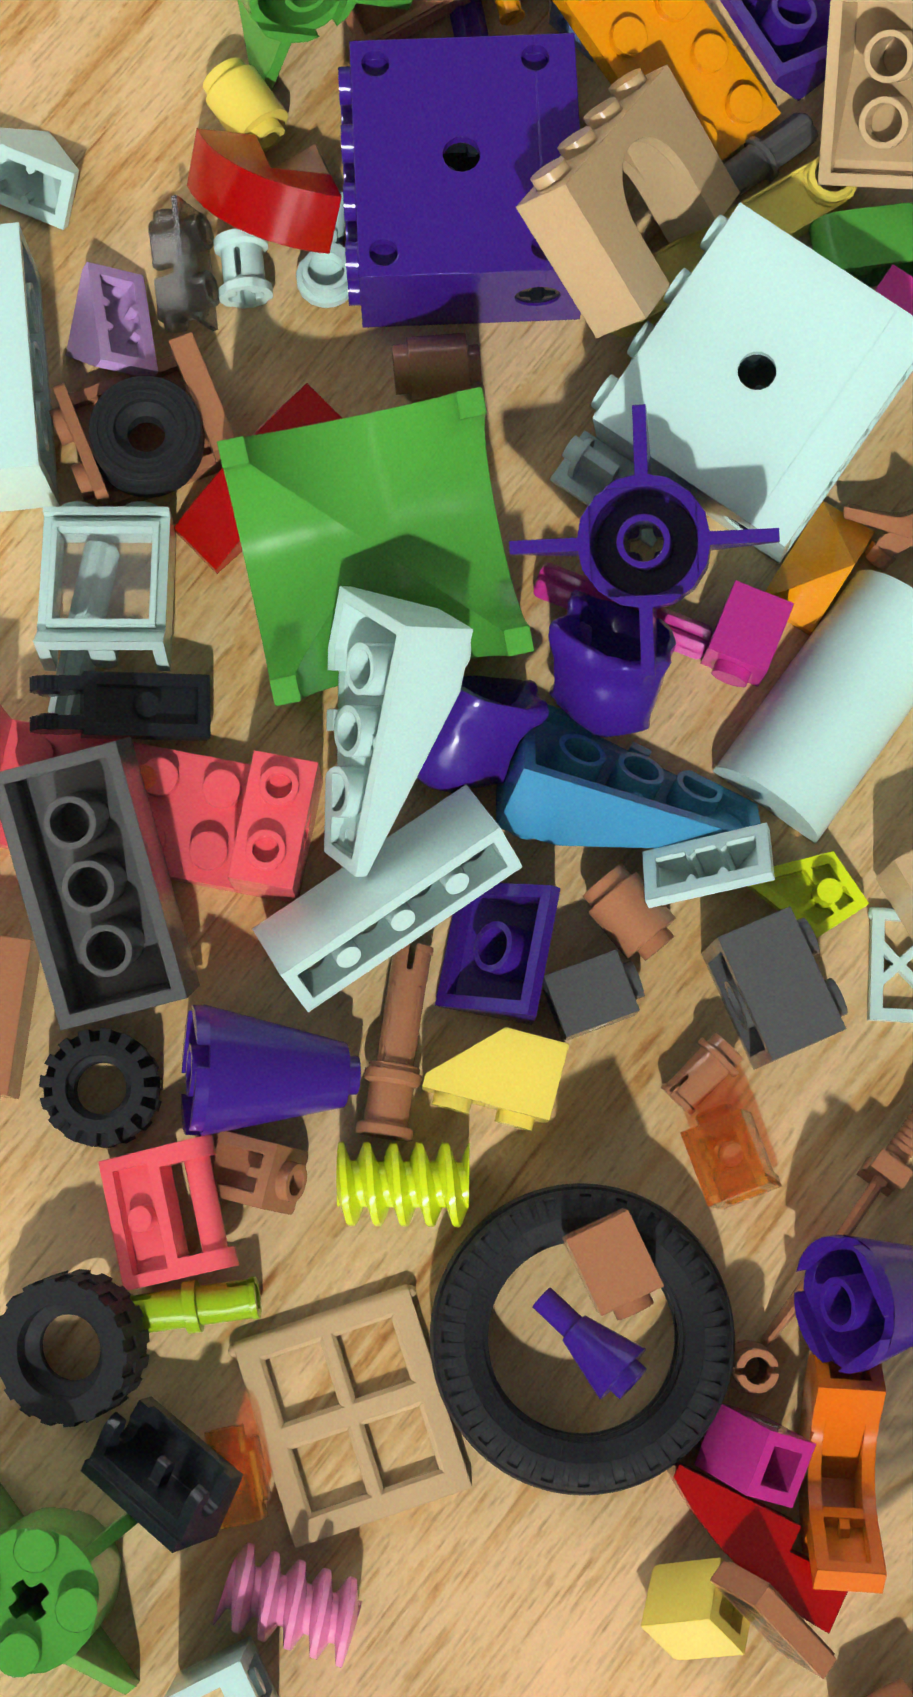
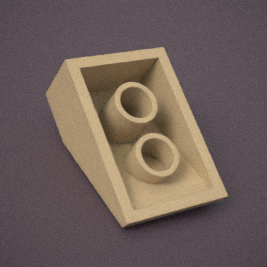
(868, 95)

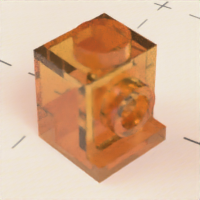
(706, 1144)

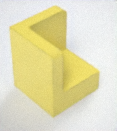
(691, 1614)

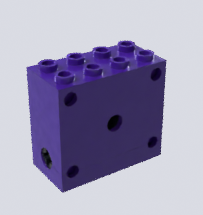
(433, 175)

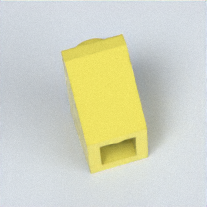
(505, 1073)

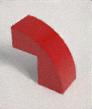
(275, 204)

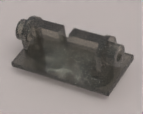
(183, 241)

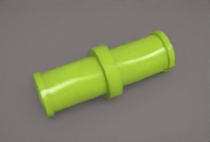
(200, 1305)

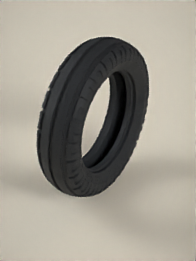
(556, 1458)

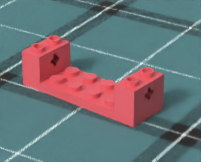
(214, 816)

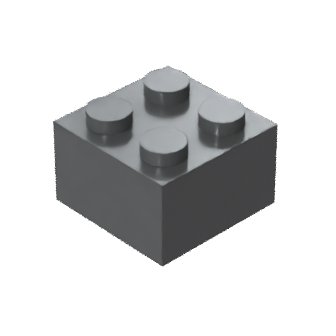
(775, 987)

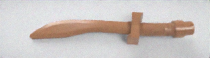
(884, 1174)

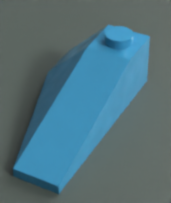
(593, 793)

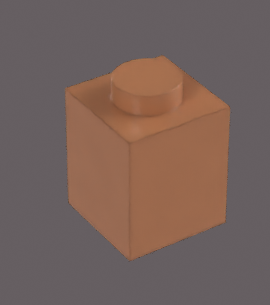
(614, 1265)

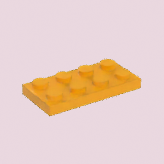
(693, 45)

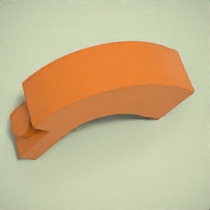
(839, 1485)

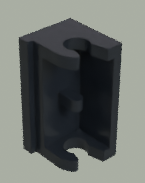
(163, 1475)

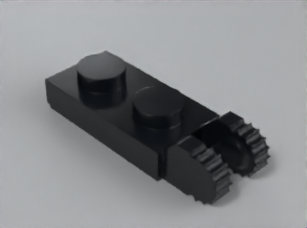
(127, 705)

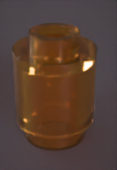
(246, 1456)

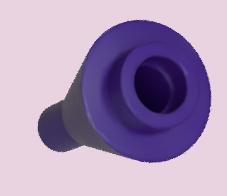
(602, 1354)

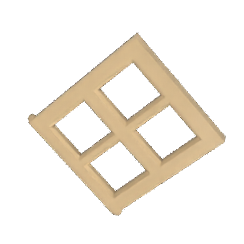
(350, 1414)

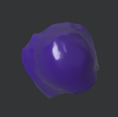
(601, 666)
(482, 733)

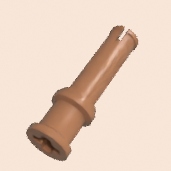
(393, 1073)

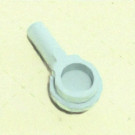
(323, 276)

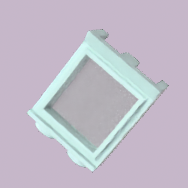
(106, 582)

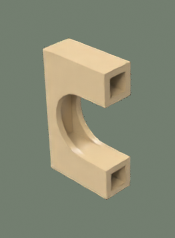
(581, 204)

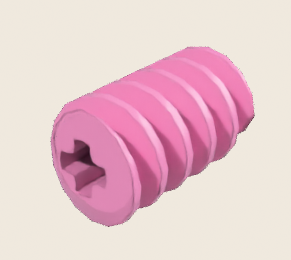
(290, 1603)

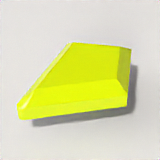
(815, 890)

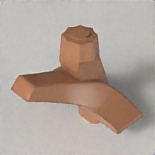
(896, 539)

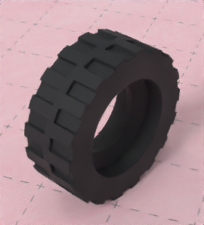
(120, 1336)

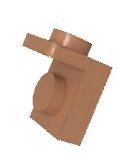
(258, 1172)

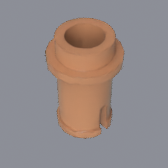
(703, 1073)
(766, 1376)

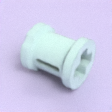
(242, 269)

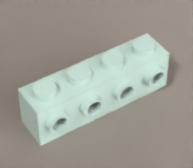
(413, 886)

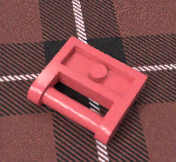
(148, 1214)

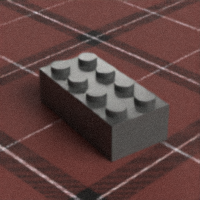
(95, 884)

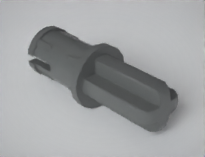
(766, 154)

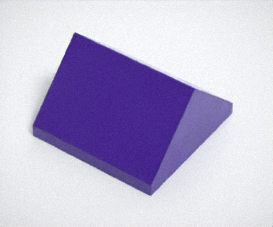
(787, 39)
(499, 952)

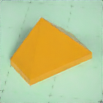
(819, 565)

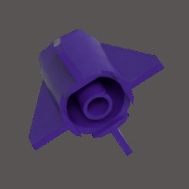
(618, 519)

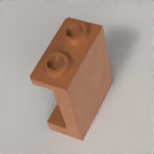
(182, 368)

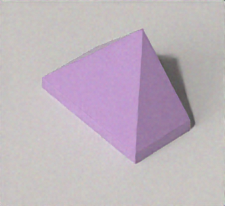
(112, 322)

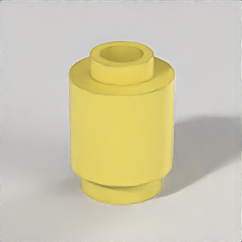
(245, 102)

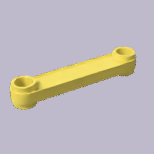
(787, 203)

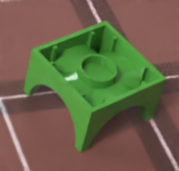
(375, 506)

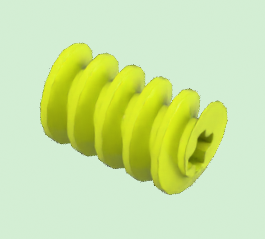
(402, 1184)

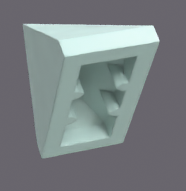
(36, 176)
(708, 865)

